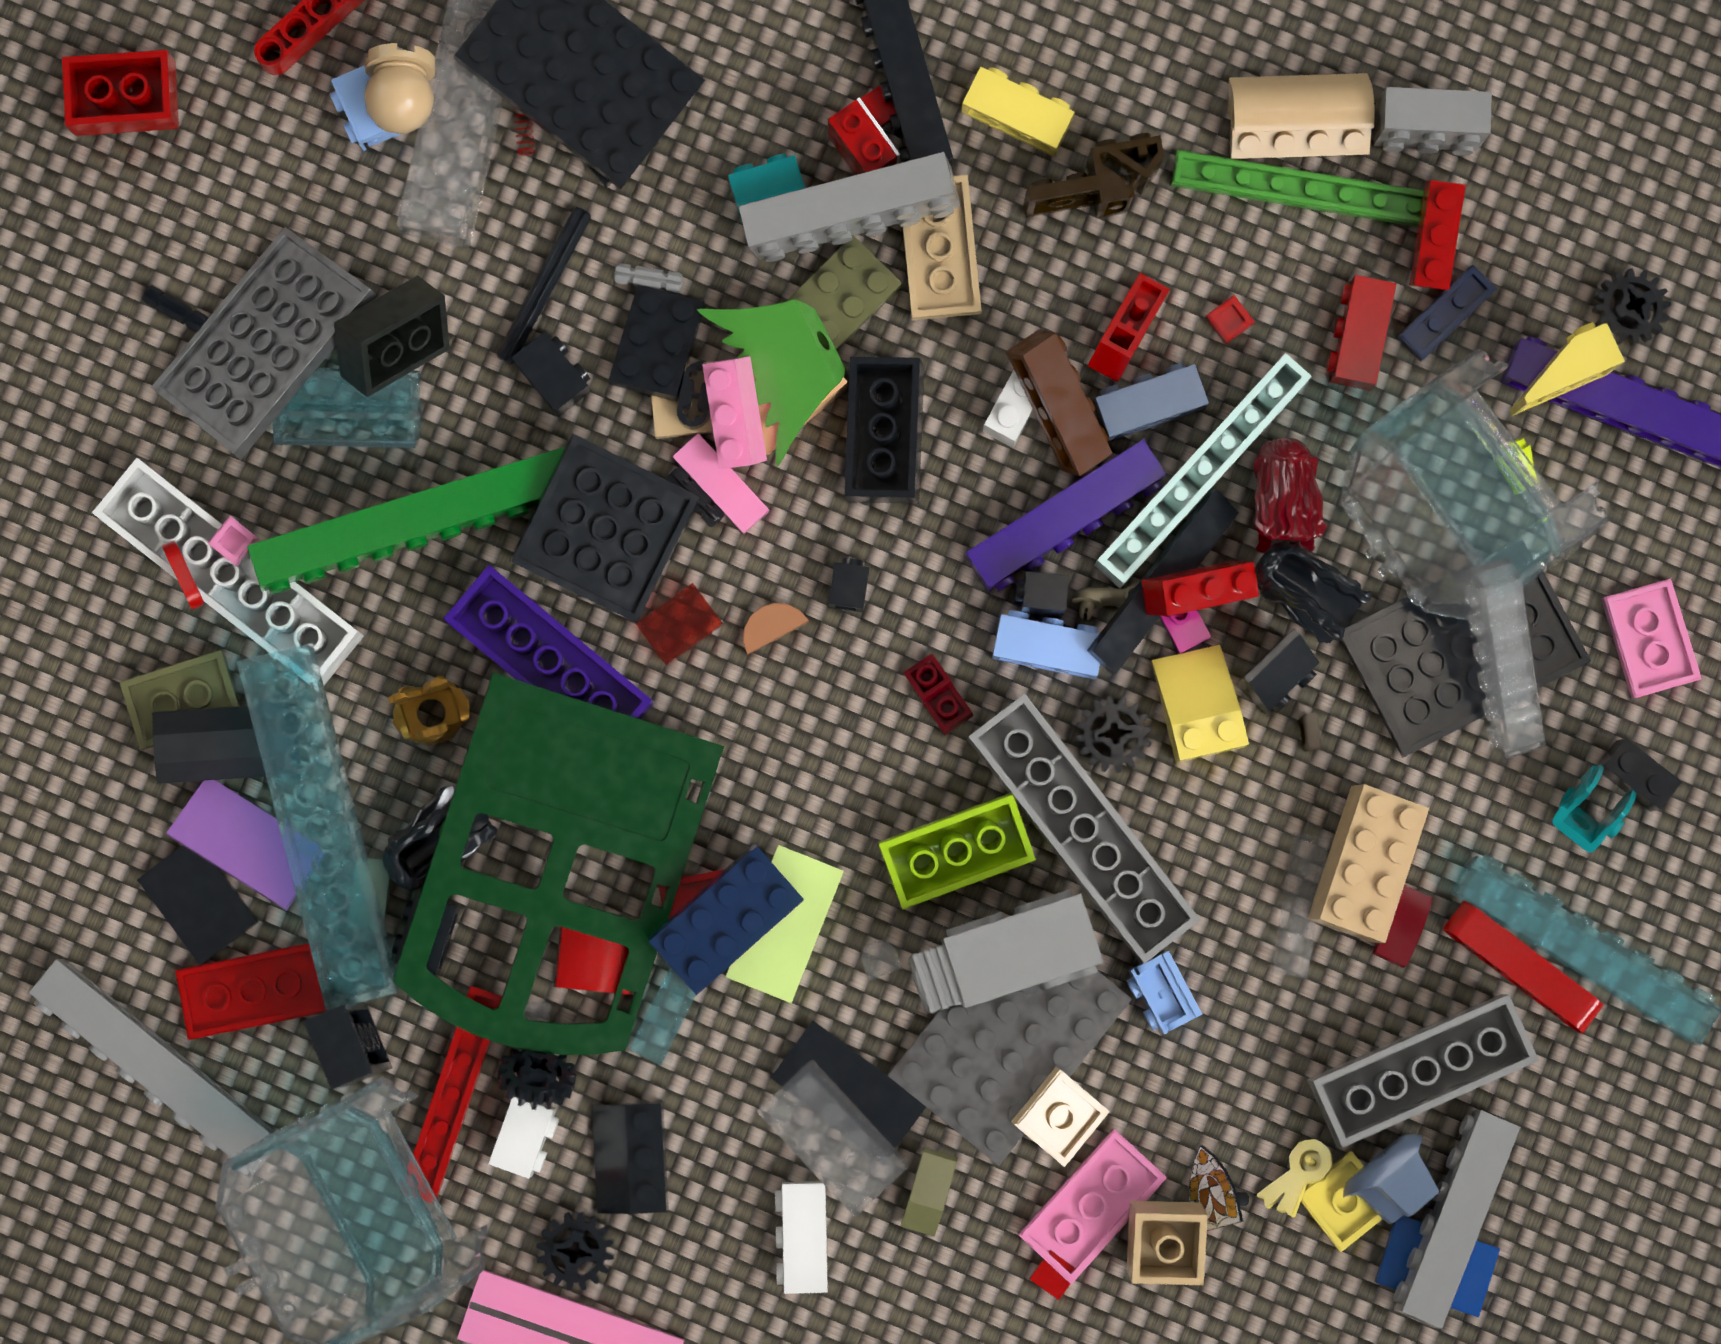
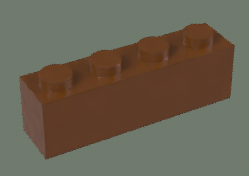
(1059, 402)

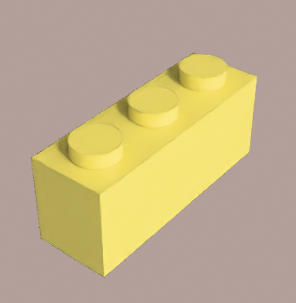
(1018, 110)

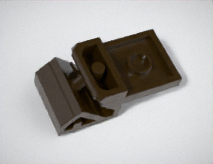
(1113, 178)

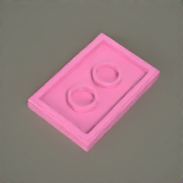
(1651, 638)

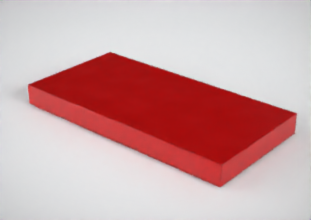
(249, 991)

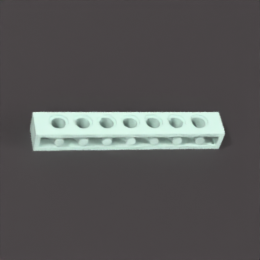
(1202, 470)

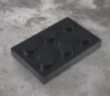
(656, 343)

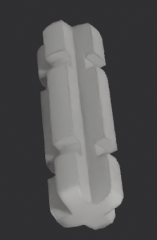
(648, 277)

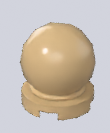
(399, 87)

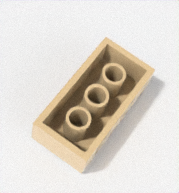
(1368, 863)

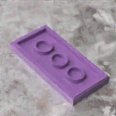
(236, 840)

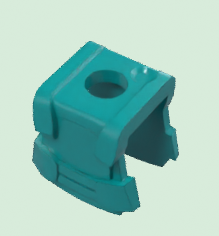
(1592, 832)

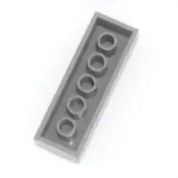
(850, 207)
(1422, 1070)

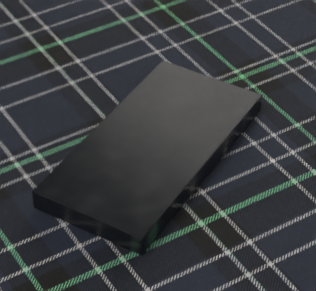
(871, 1090)

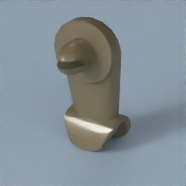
(1096, 598)

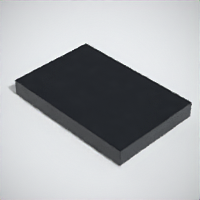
(198, 903)

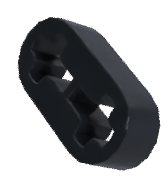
(686, 397)

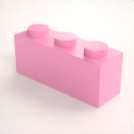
(734, 412)

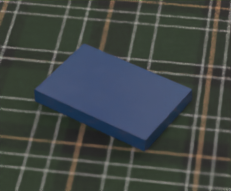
(1474, 1282)

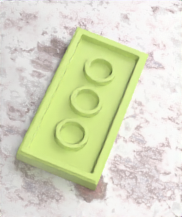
(782, 954)

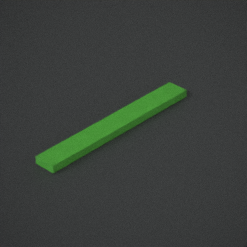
(1297, 188)

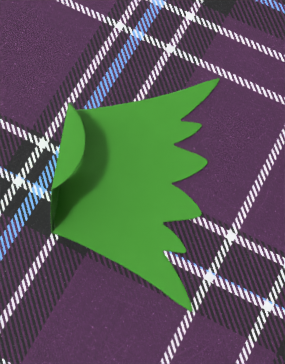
(789, 358)

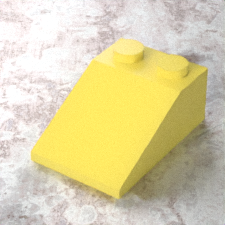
(1583, 359)
(1199, 704)

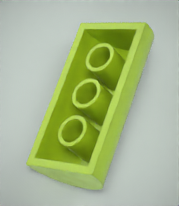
(956, 851)

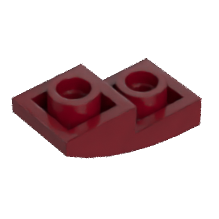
(938, 694)
(1405, 927)

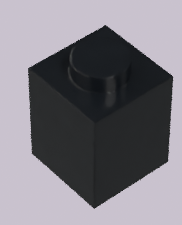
(849, 585)

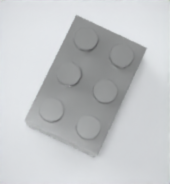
(1432, 120)

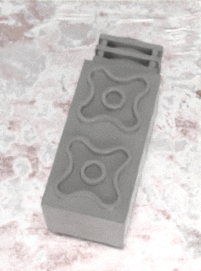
(997, 955)

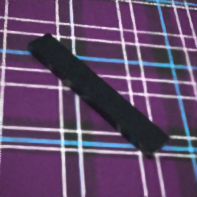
(1182, 554)

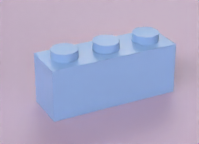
(1046, 645)

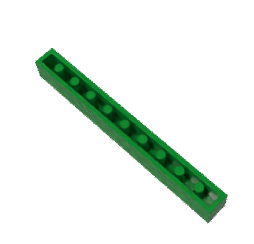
(401, 523)

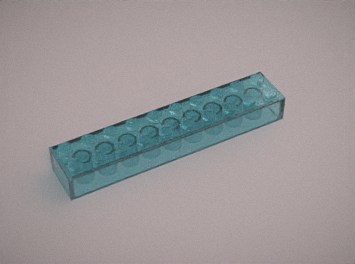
(318, 825)

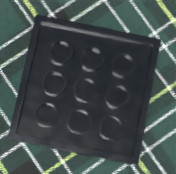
(604, 528)

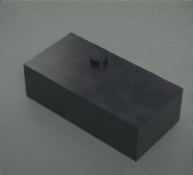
(884, 430)
(347, 1044)

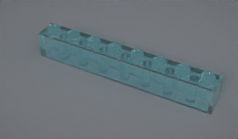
(1587, 950)

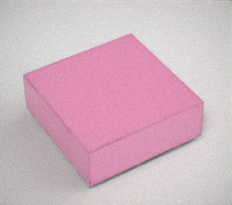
(232, 540)

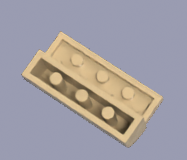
(1300, 115)

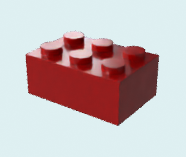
(120, 93)

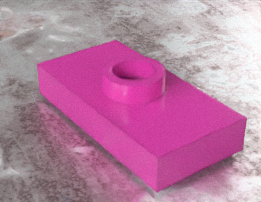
(1186, 630)

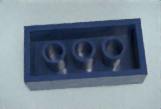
(725, 919)

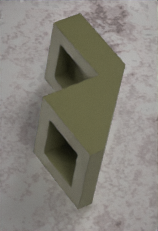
(929, 1191)

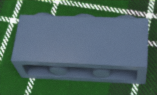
(1150, 401)

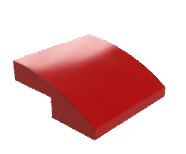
(588, 962)

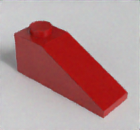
(1128, 327)

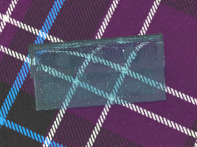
(337, 414)

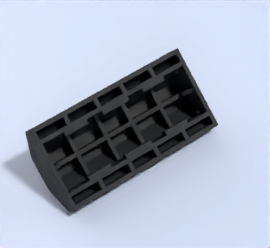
(205, 745)

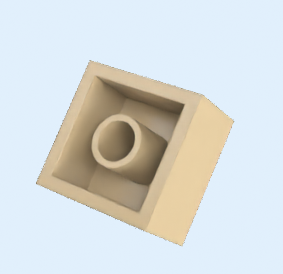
(1166, 1242)

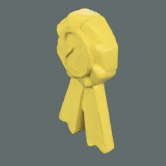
(1309, 1164)

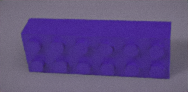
(539, 648)

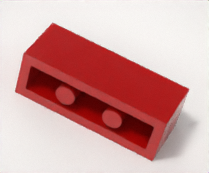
(1437, 235)
(1361, 332)
(1200, 588)

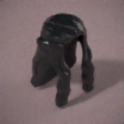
(1310, 590)
(412, 848)

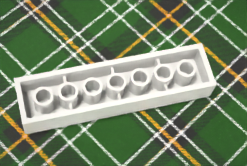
(154, 512)

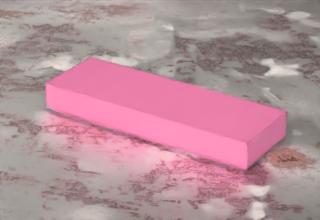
(721, 485)

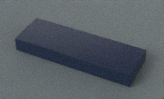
(1446, 313)

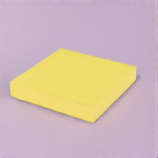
(1339, 1217)

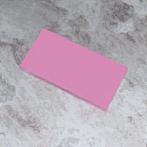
(1092, 1205)

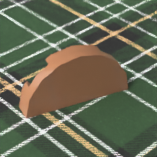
(770, 624)

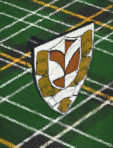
(1215, 1190)

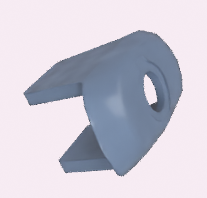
(1394, 1180)

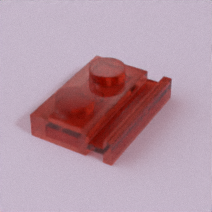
(679, 624)

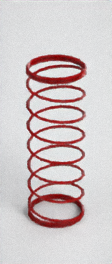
(524, 149)

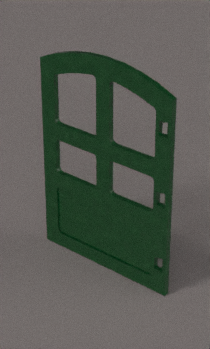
(586, 782)

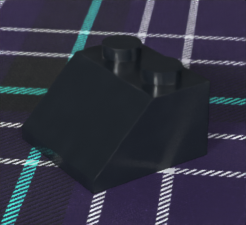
(1279, 672)

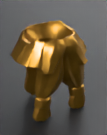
(409, 701)

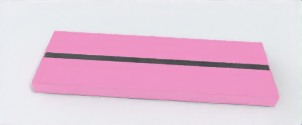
(522, 1314)

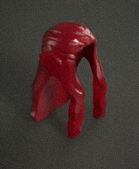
(1287, 494)

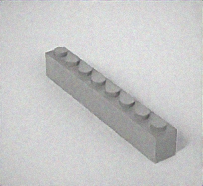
(147, 1059)

